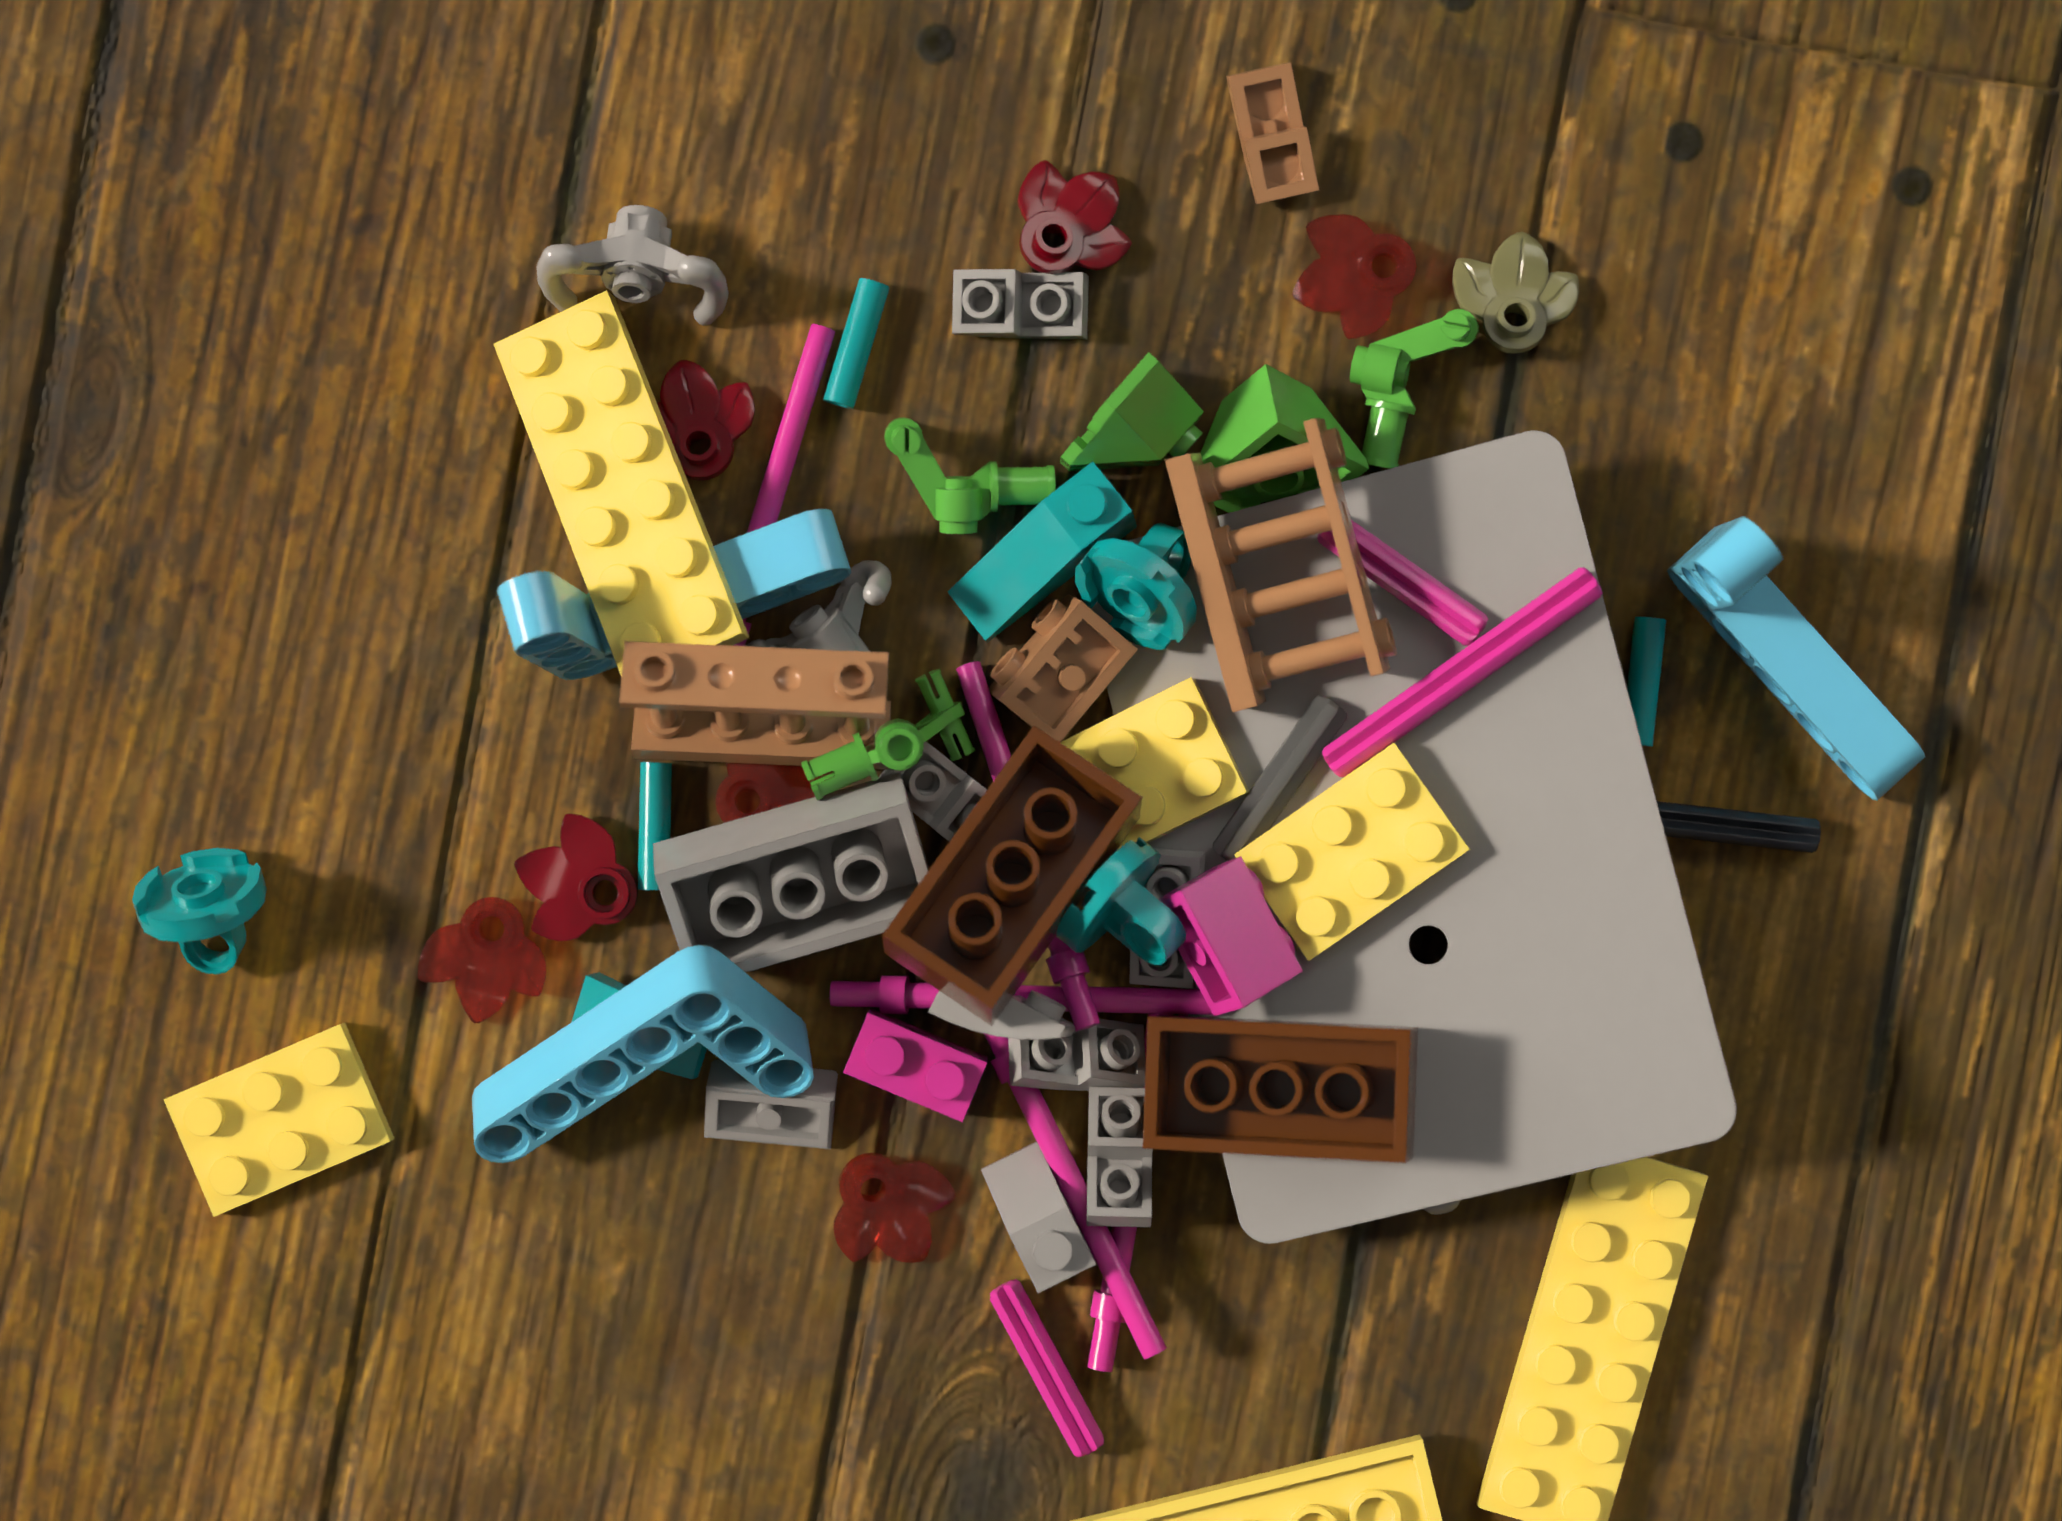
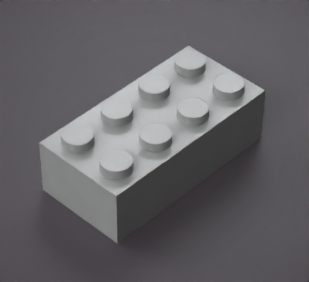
(794, 875)

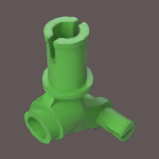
(1384, 373)
(964, 500)
(896, 743)

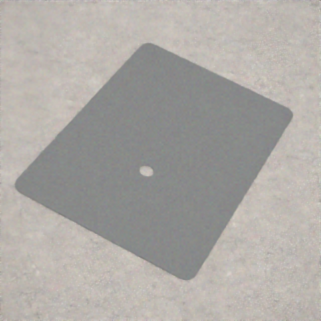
(1570, 978)

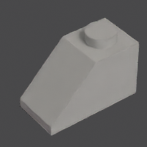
(1037, 1217)

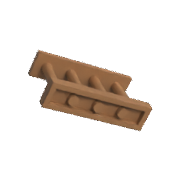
(1234, 609)
(751, 701)

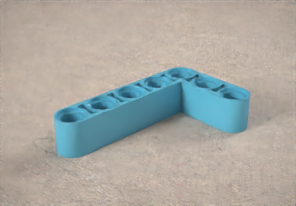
(764, 568)
(1731, 590)
(630, 1035)

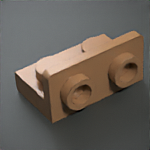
(1060, 667)

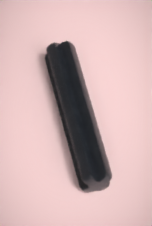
(1740, 827)

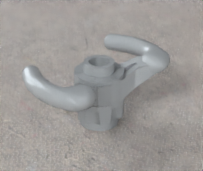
(633, 265)
(840, 622)

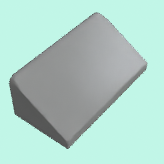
(745, 1113)

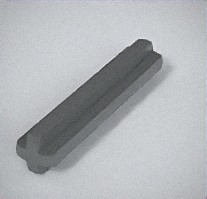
(1281, 776)

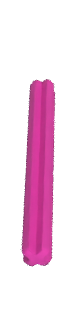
(1462, 672)

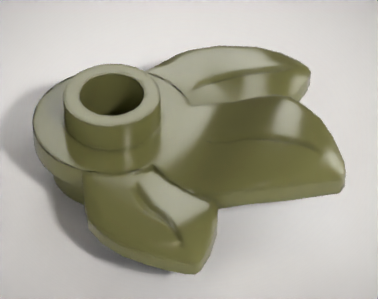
(1517, 284)

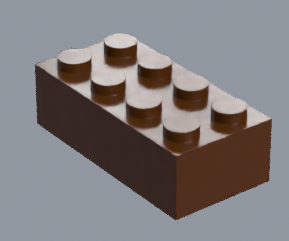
(1011, 875)
(1280, 1088)

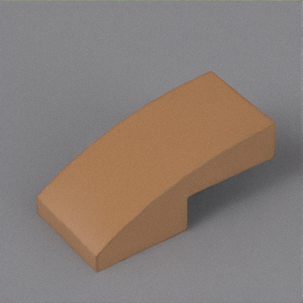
(1272, 133)

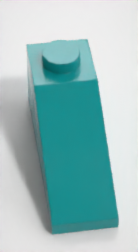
(1042, 551)

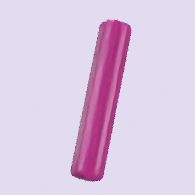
(1414, 587)
(1046, 1368)

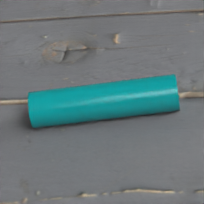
(856, 343)
(1645, 674)
(653, 817)

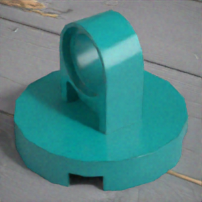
(1141, 585)
(201, 900)
(1125, 908)

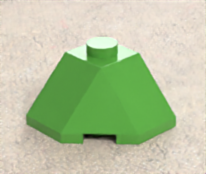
(1267, 417)
(1138, 423)

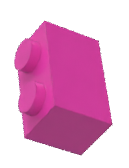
(1231, 937)
(916, 1064)

